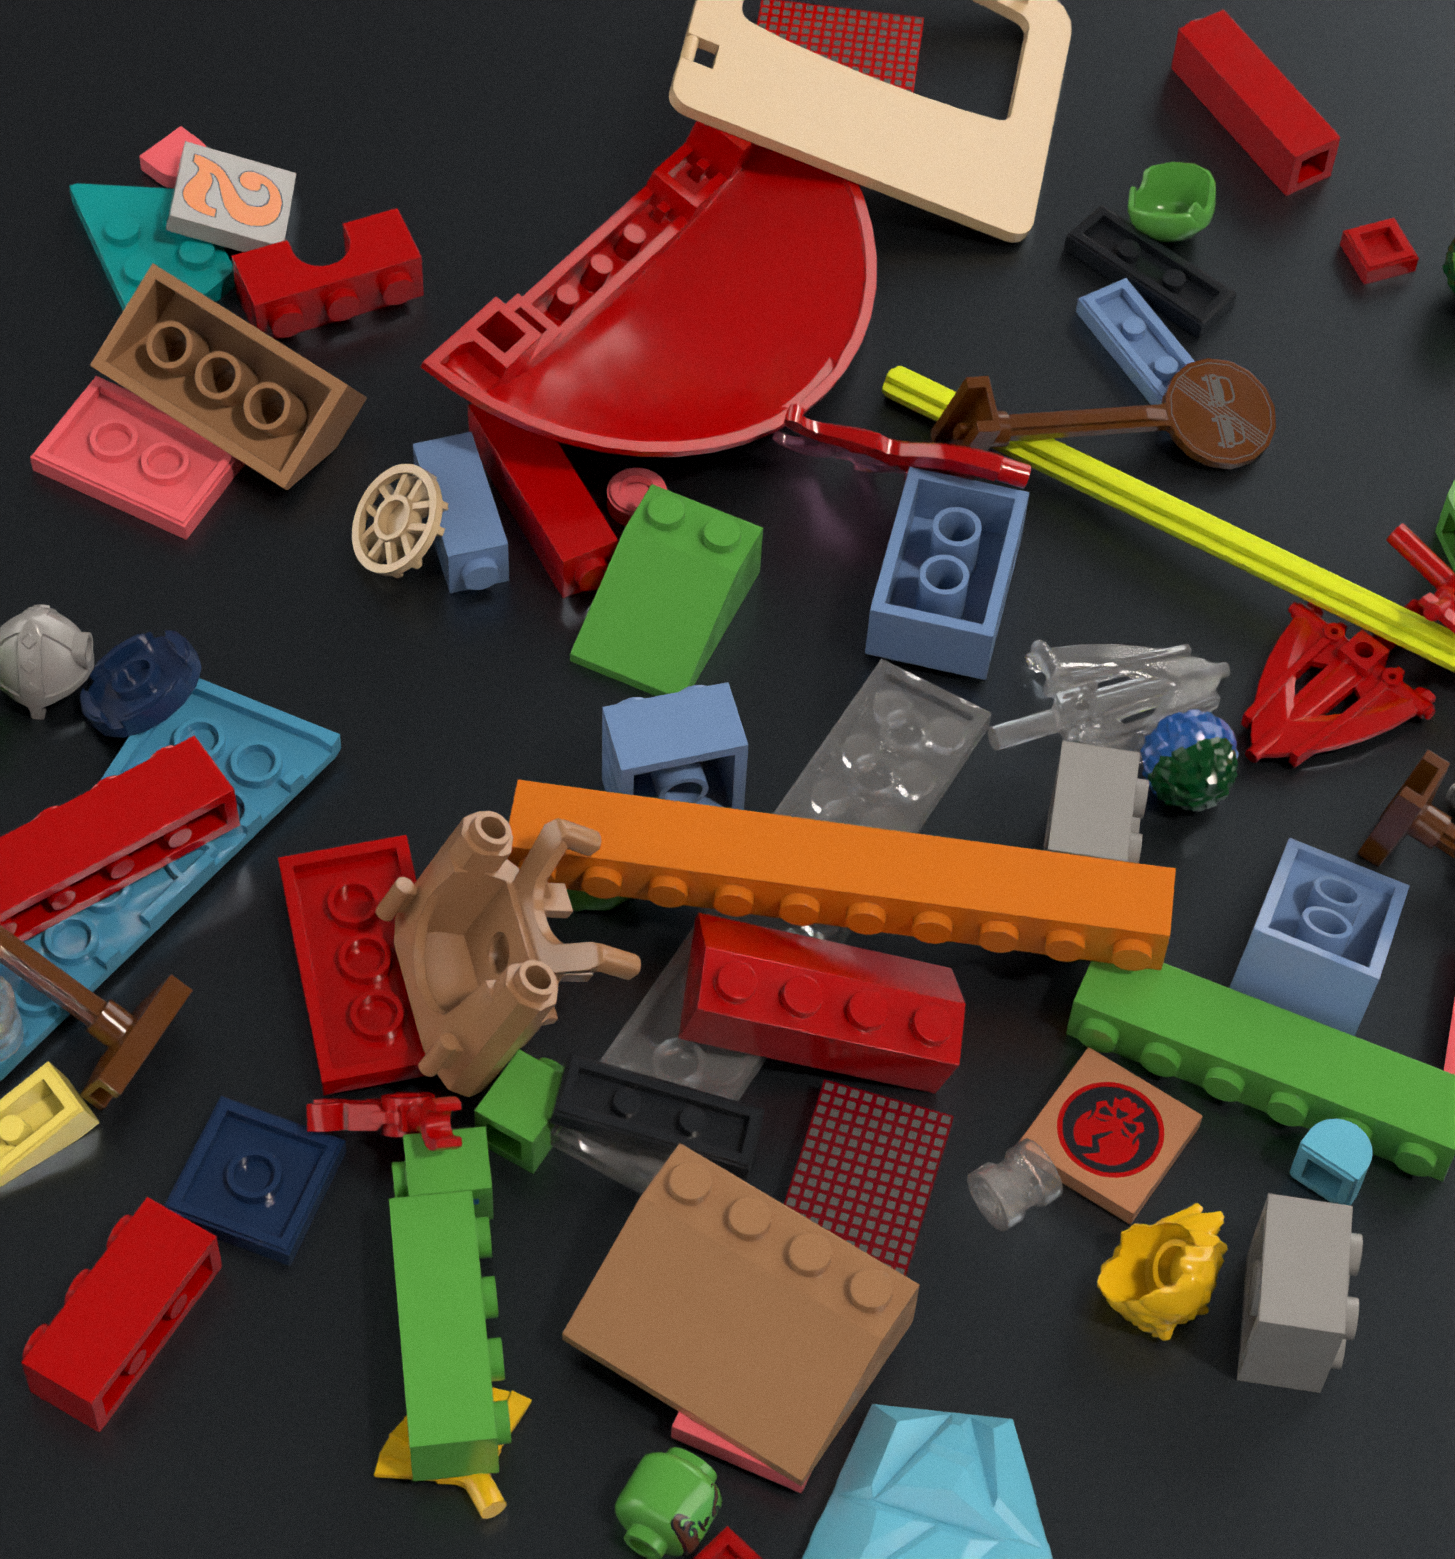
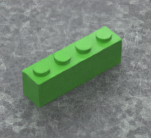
(444, 1336)

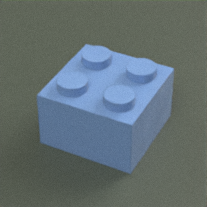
(677, 747)

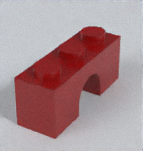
(292, 296)

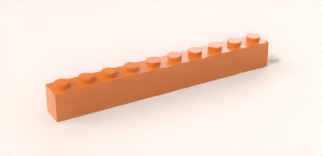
(855, 876)

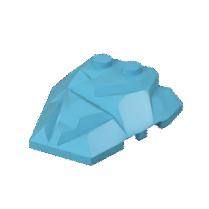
(931, 1491)

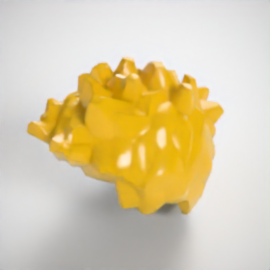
(1165, 1270)

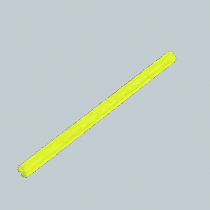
(1201, 530)

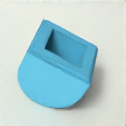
(1333, 1160)

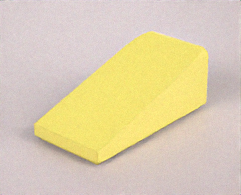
(40, 1121)

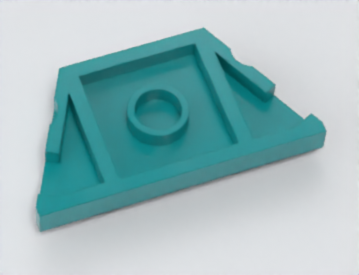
(131, 235)

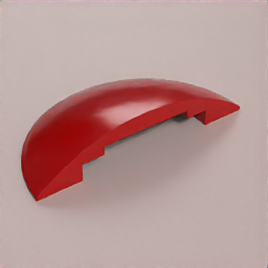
(684, 312)

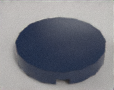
(140, 683)

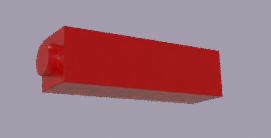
(1255, 102)
(546, 501)

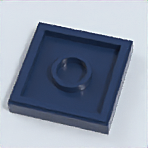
(256, 1179)

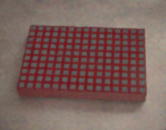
(869, 1170)

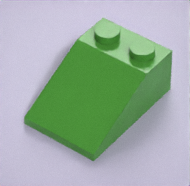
(668, 593)

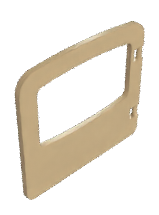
(877, 133)

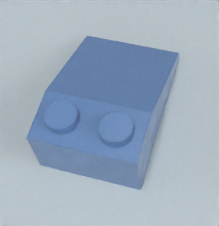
(1321, 937)

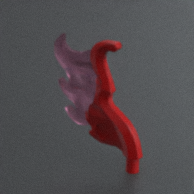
(881, 454)

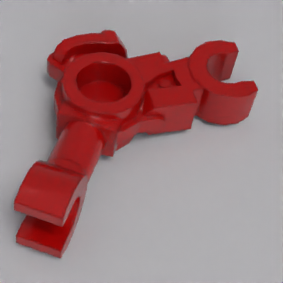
(394, 1113)

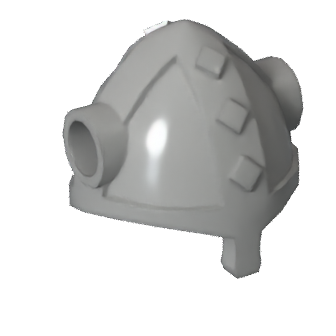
(43, 658)

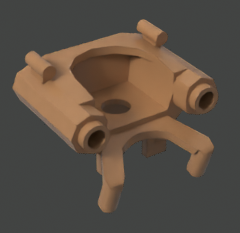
(481, 947)

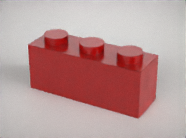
(120, 1313)

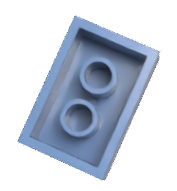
(946, 573)

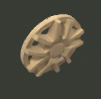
(398, 520)

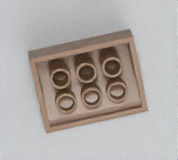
(742, 1314)

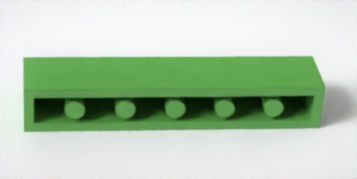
(1269, 1060)

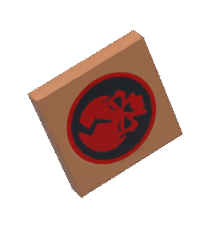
(1112, 1134)

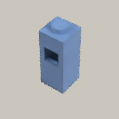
(474, 542)

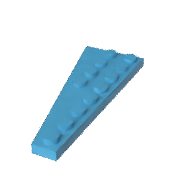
(266, 761)

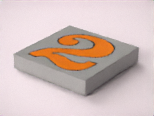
(229, 199)

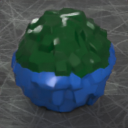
(1190, 760)

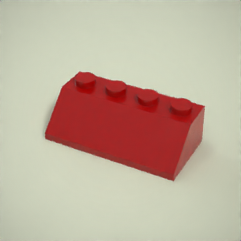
(822, 1004)

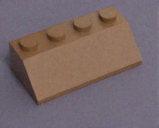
(227, 379)

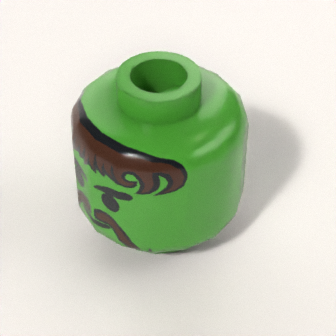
(668, 1504)

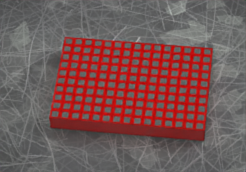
(865, 41)

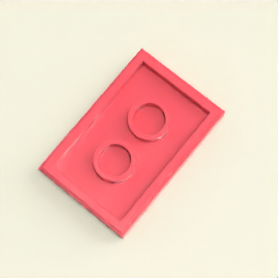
(135, 459)

